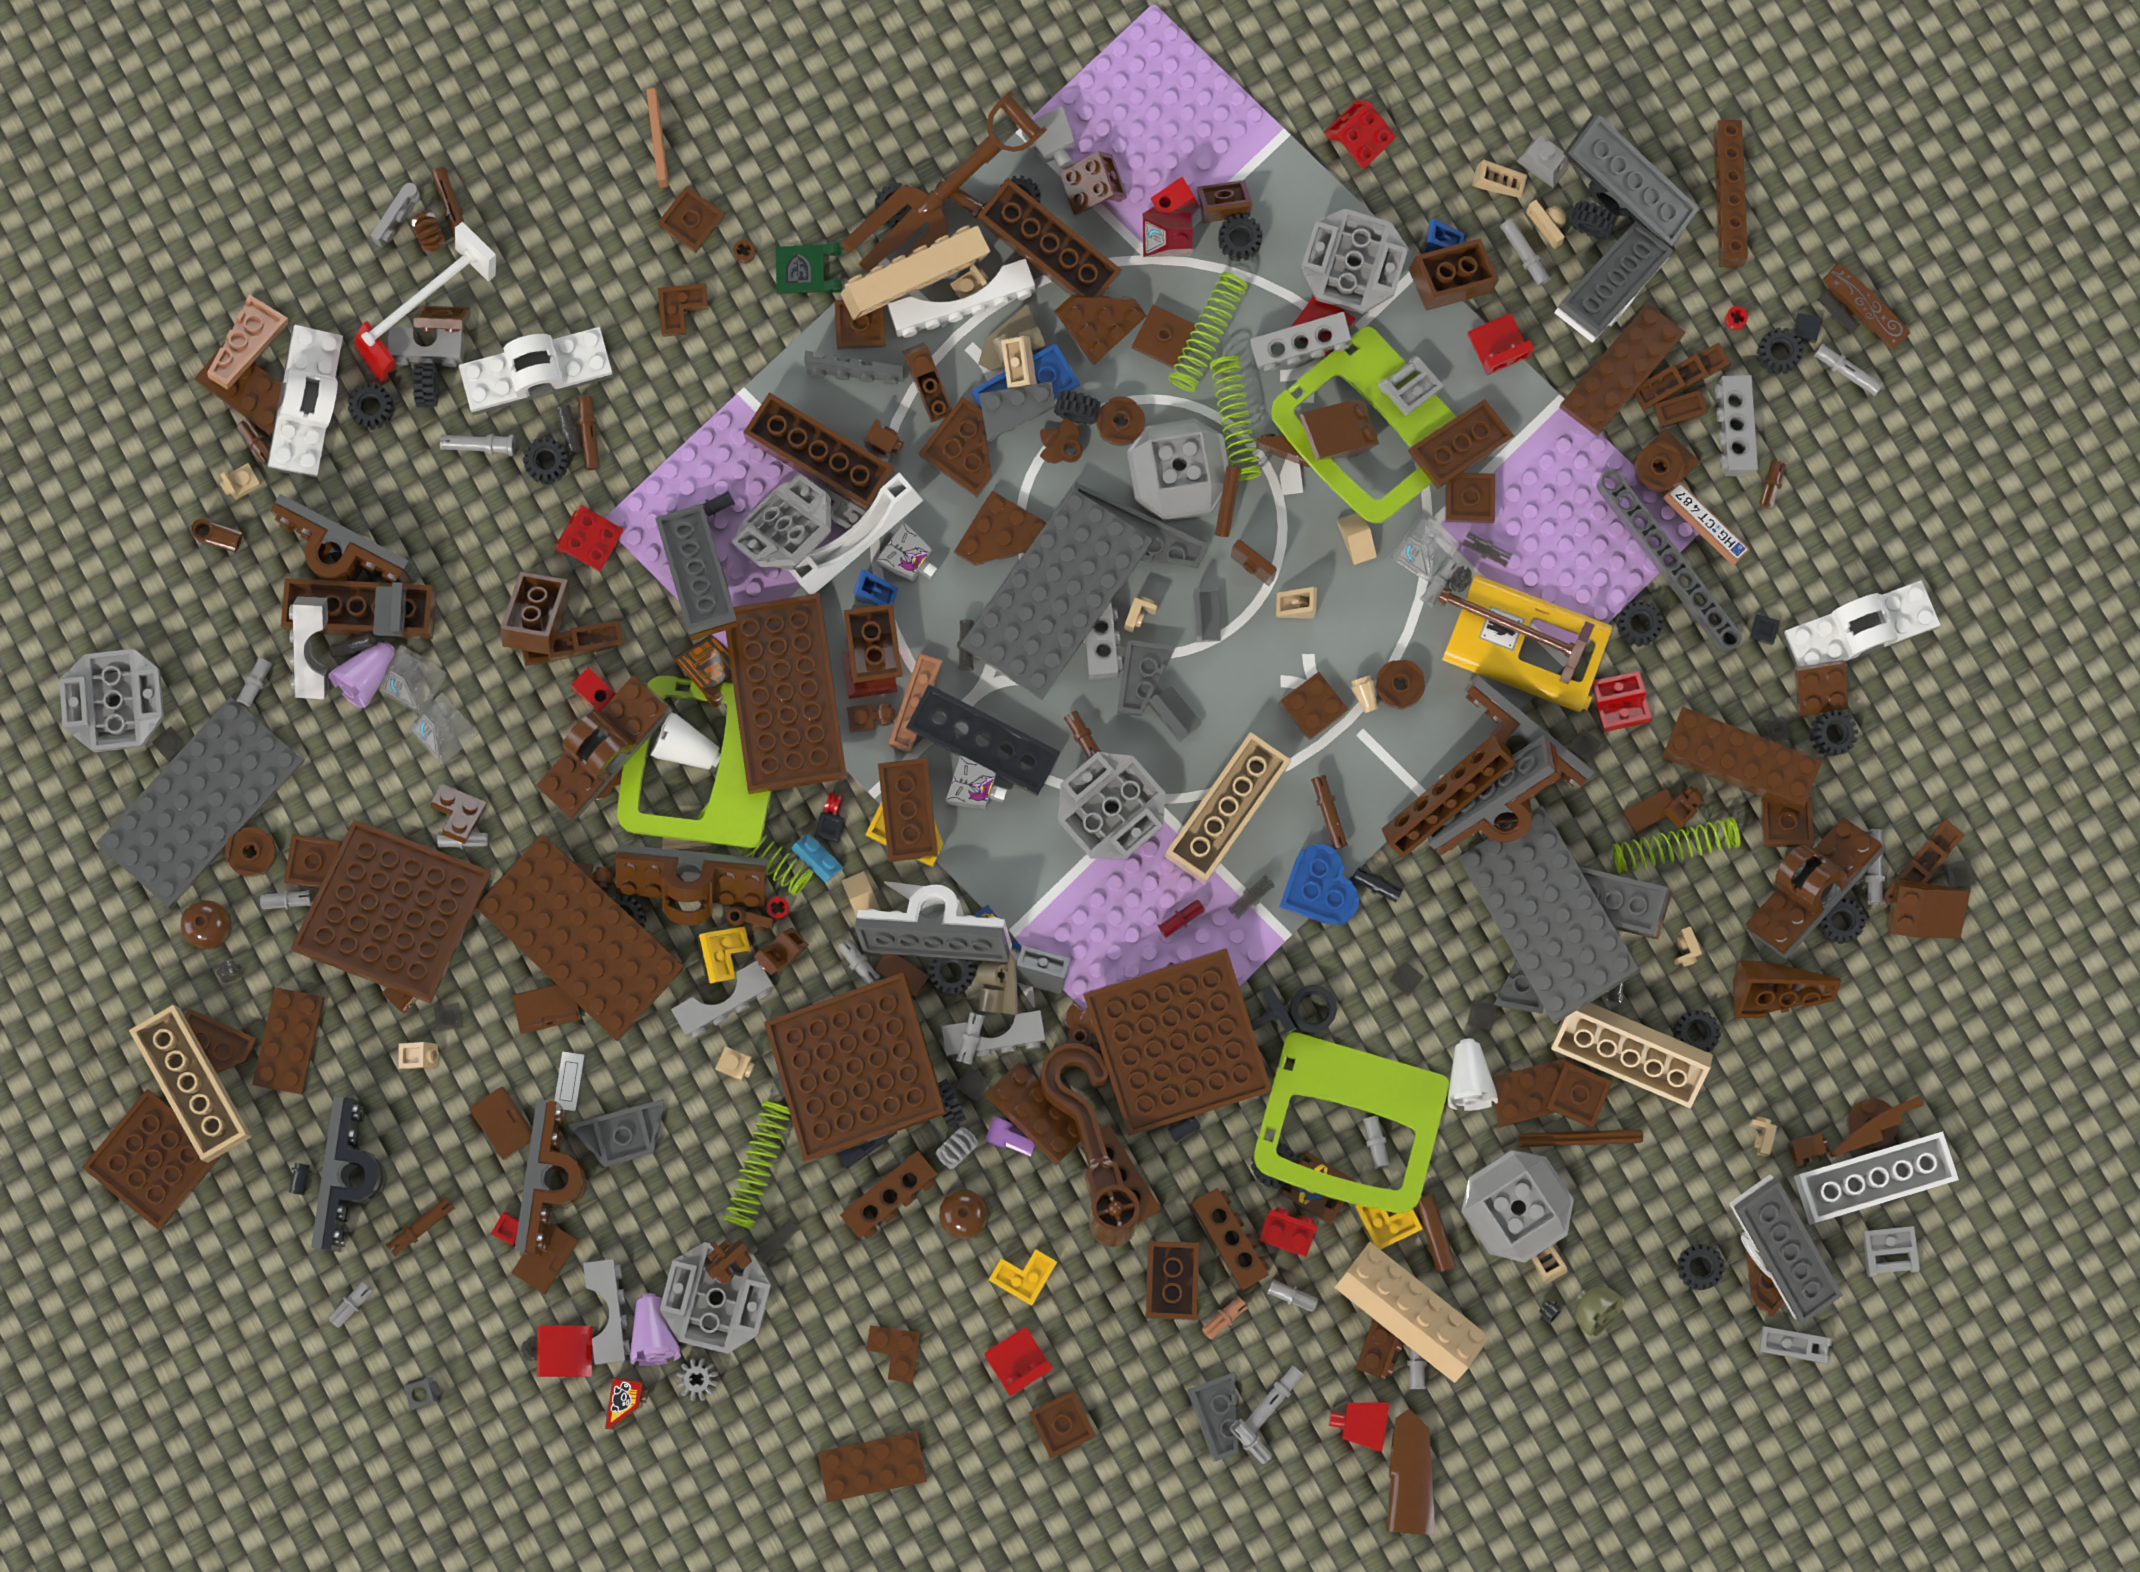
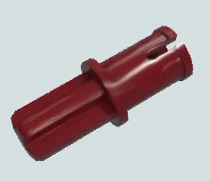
(1181, 918)

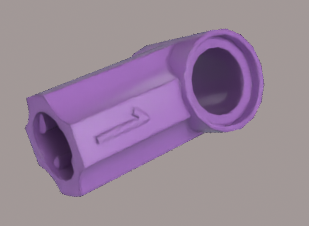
(1006, 1135)

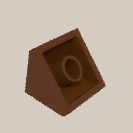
(1224, 200)

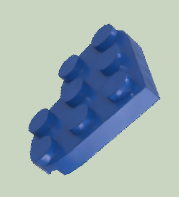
(1318, 887)

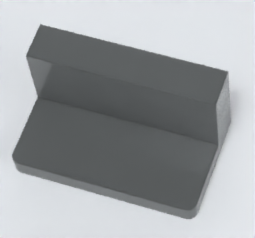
(390, 610)
(1206, 616)
(1175, 713)
(1041, 969)

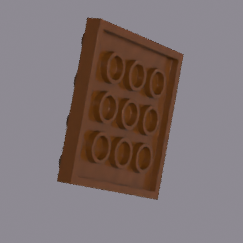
(149, 1161)

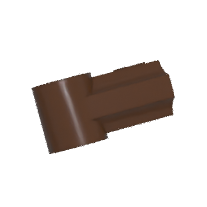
(218, 535)

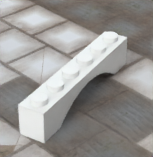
(915, 314)
(890, 506)

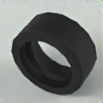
(1323, 993)

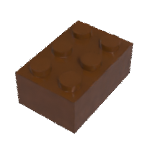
(1453, 274)
(535, 613)
(1172, 1280)

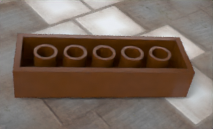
(1047, 242)
(818, 452)
(353, 606)
(1742, 759)

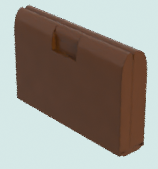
(544, 1008)
(502, 1123)
(543, 1269)

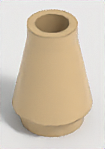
(1365, 693)

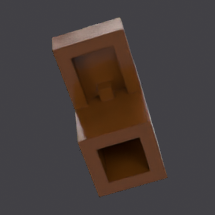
(781, 952)

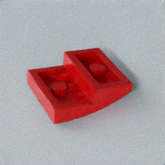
(375, 356)
(1621, 701)
(564, 1351)

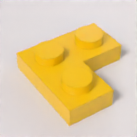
(717, 952)
(1385, 1229)
(1026, 1283)

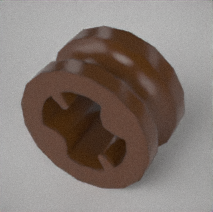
(741, 258)

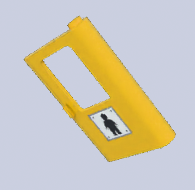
(1494, 650)

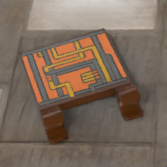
(707, 666)

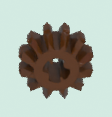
(427, 231)

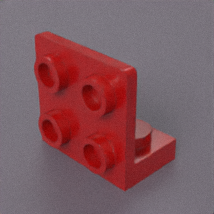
(1361, 132)
(1499, 344)
(588, 537)
(1288, 1232)
(1018, 1361)

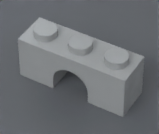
(446, 349)

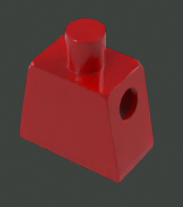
(1177, 196)
(589, 685)
(1362, 1424)

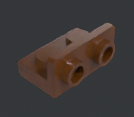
(1378, 1351)

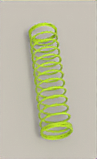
(1223, 369)
(1182, 376)
(1621, 864)
(801, 882)
(748, 1223)

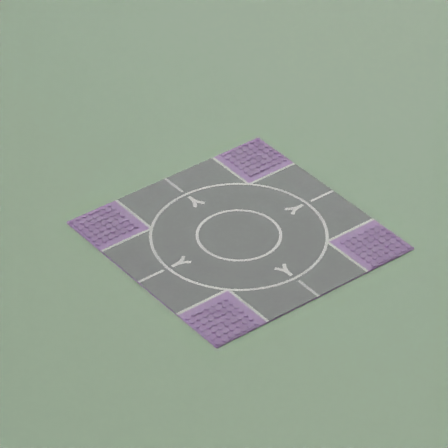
(1165, 117)

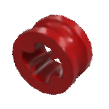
(1742, 315)
(833, 803)
(778, 916)

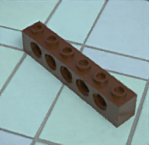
(1730, 193)
(1448, 796)

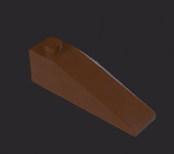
(1771, 987)

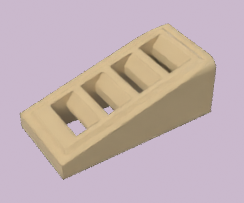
(1501, 171)
(1556, 1272)

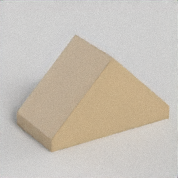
(1357, 538)
(1297, 603)
(860, 893)

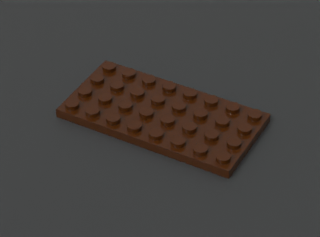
(785, 695)
(580, 937)

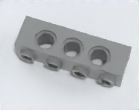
(1263, 345)
(1741, 389)
(1108, 666)

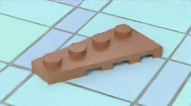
(252, 333)

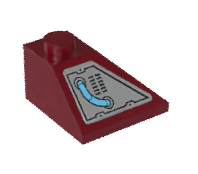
(1167, 234)

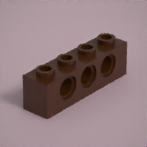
(874, 1197)
(1147, 1204)
(1243, 1276)

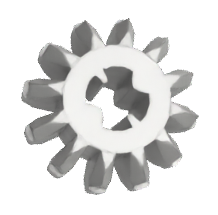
(957, 1147)
(697, 1388)

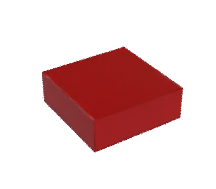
(506, 1228)

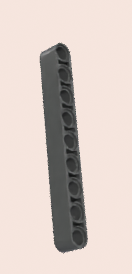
(1680, 566)

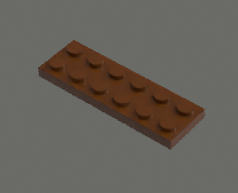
(1622, 369)

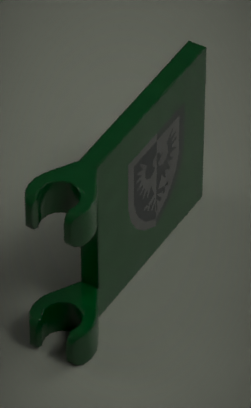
(802, 269)

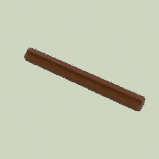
(1580, 1138)

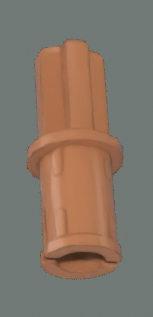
(1224, 1317)

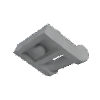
(1414, 392)
(1890, 1242)

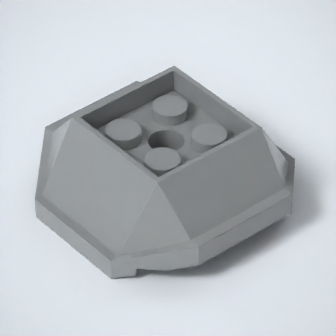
(1357, 237)
(1172, 492)
(786, 525)
(88, 693)
(1107, 780)
(1514, 1178)
(710, 1326)

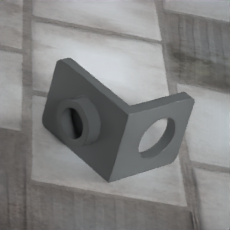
(432, 1393)

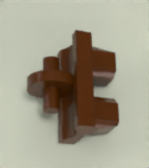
(724, 1257)

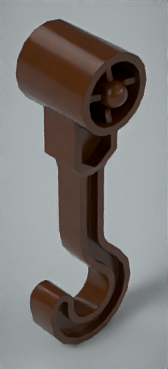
(1113, 1206)

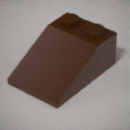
(1339, 430)
(873, 643)
(1927, 910)

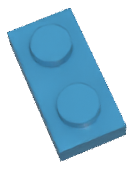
(817, 858)

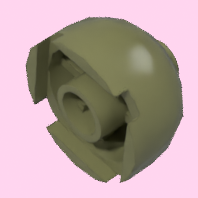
(1597, 1308)

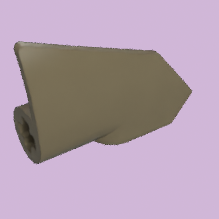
(1018, 325)
(999, 986)

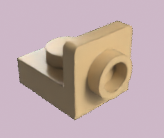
(969, 283)
(239, 481)
(1135, 616)
(1688, 943)
(418, 1055)
(735, 1064)
(1765, 1139)

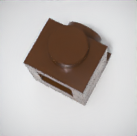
(883, 440)
(1808, 1148)

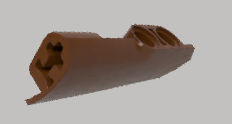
(1411, 1478)

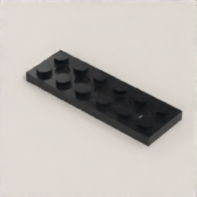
(982, 723)

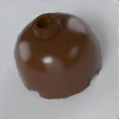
(206, 924)
(963, 1214)

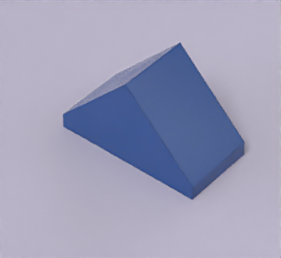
(1441, 236)
(874, 590)

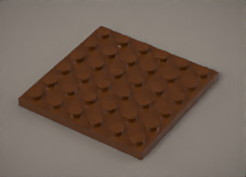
(391, 911)
(1177, 1041)
(855, 1068)

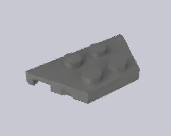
(622, 1134)

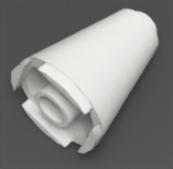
(684, 744)
(1470, 1078)

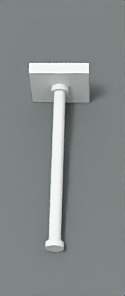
(472, 251)

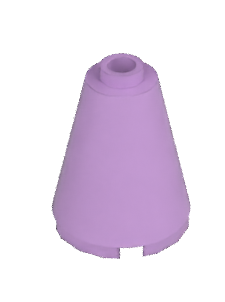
(363, 673)
(651, 1334)

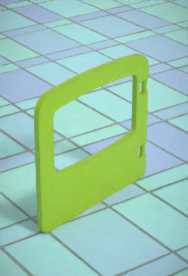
(1363, 371)
(731, 814)
(1362, 1082)

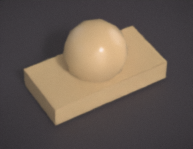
(1548, 222)

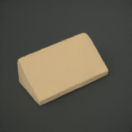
(1018, 361)
(685, 845)

